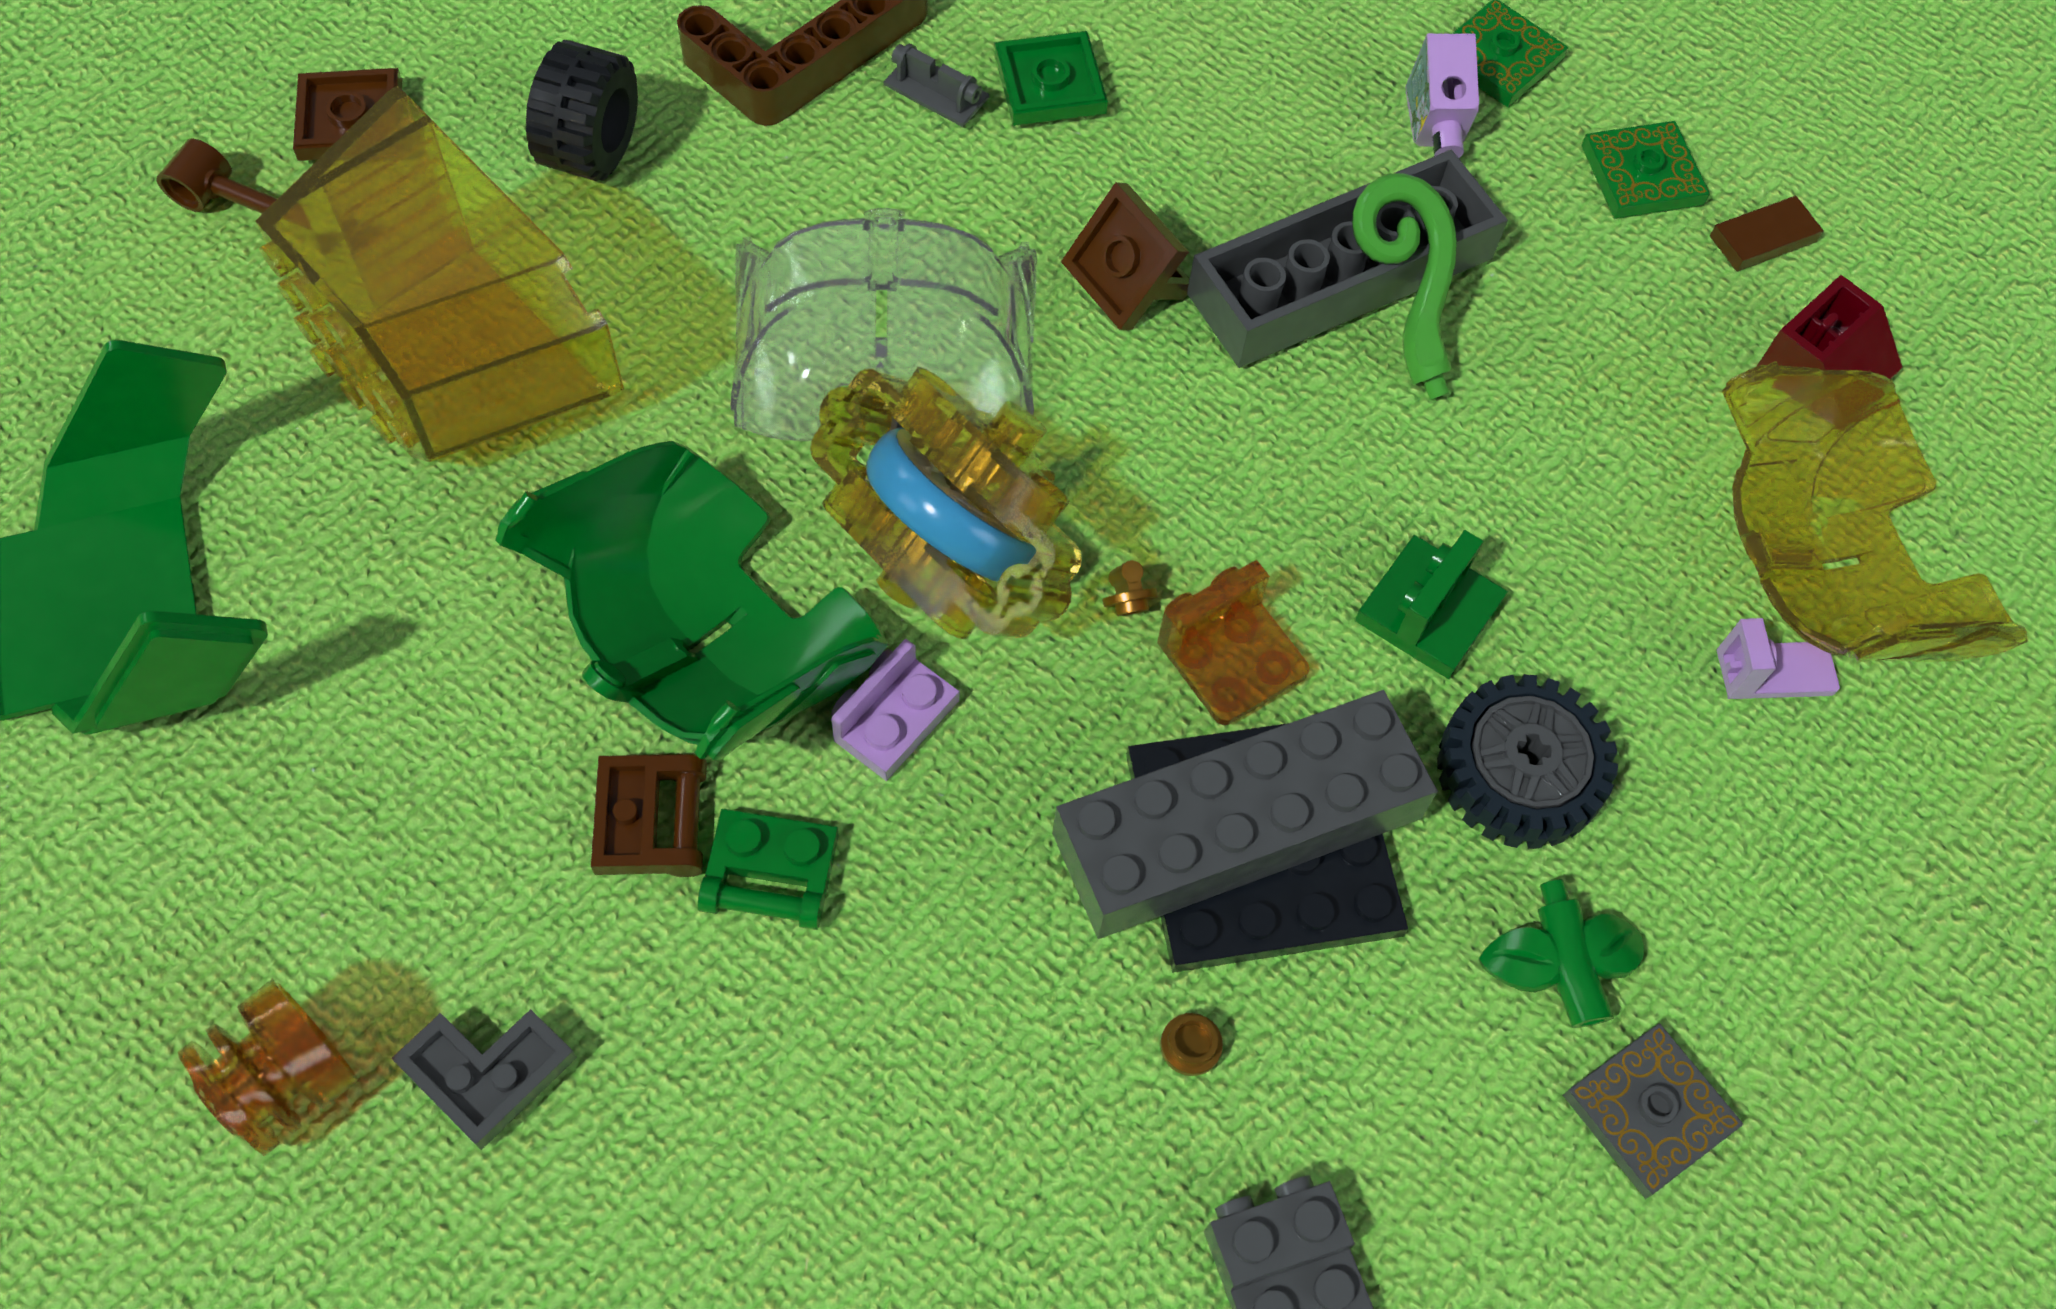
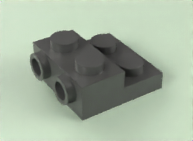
(1287, 1251)

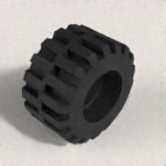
(581, 110)

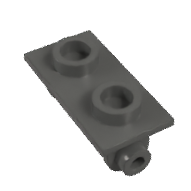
(935, 87)

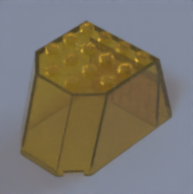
(431, 289)

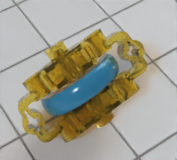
(948, 502)

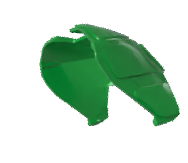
(656, 570)

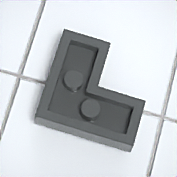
(489, 1088)

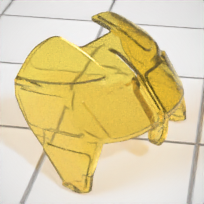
(1818, 489)

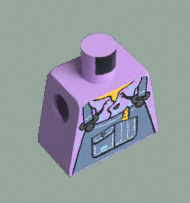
(1440, 110)

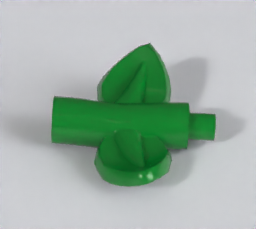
(1567, 955)

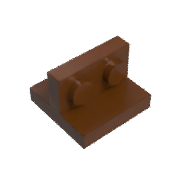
(1127, 258)

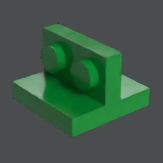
(1433, 602)

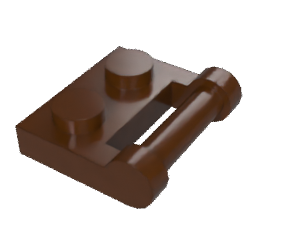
(629, 815)

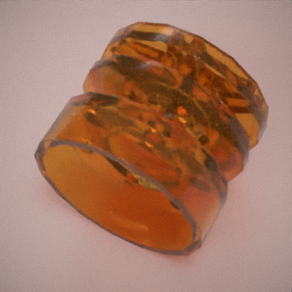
(267, 1068)

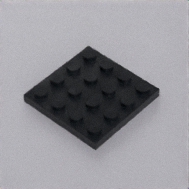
(1306, 908)

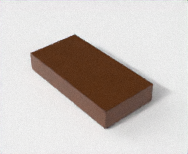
(1766, 233)

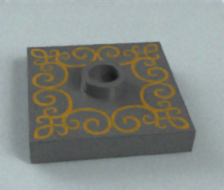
(1652, 1110)

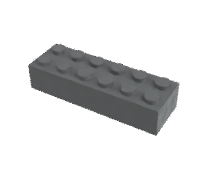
(1313, 276)
(1241, 813)

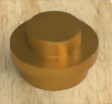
(1191, 1044)

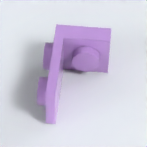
(1766, 669)

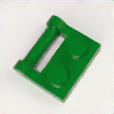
(773, 852)

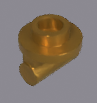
(1129, 595)

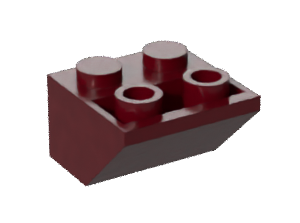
(1838, 332)

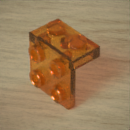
(1230, 644)

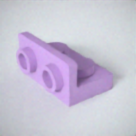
(891, 710)

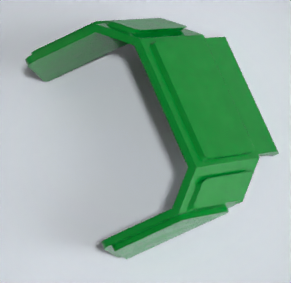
(103, 585)

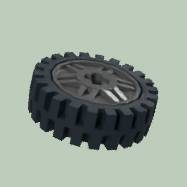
(1527, 761)

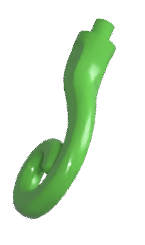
(1422, 336)

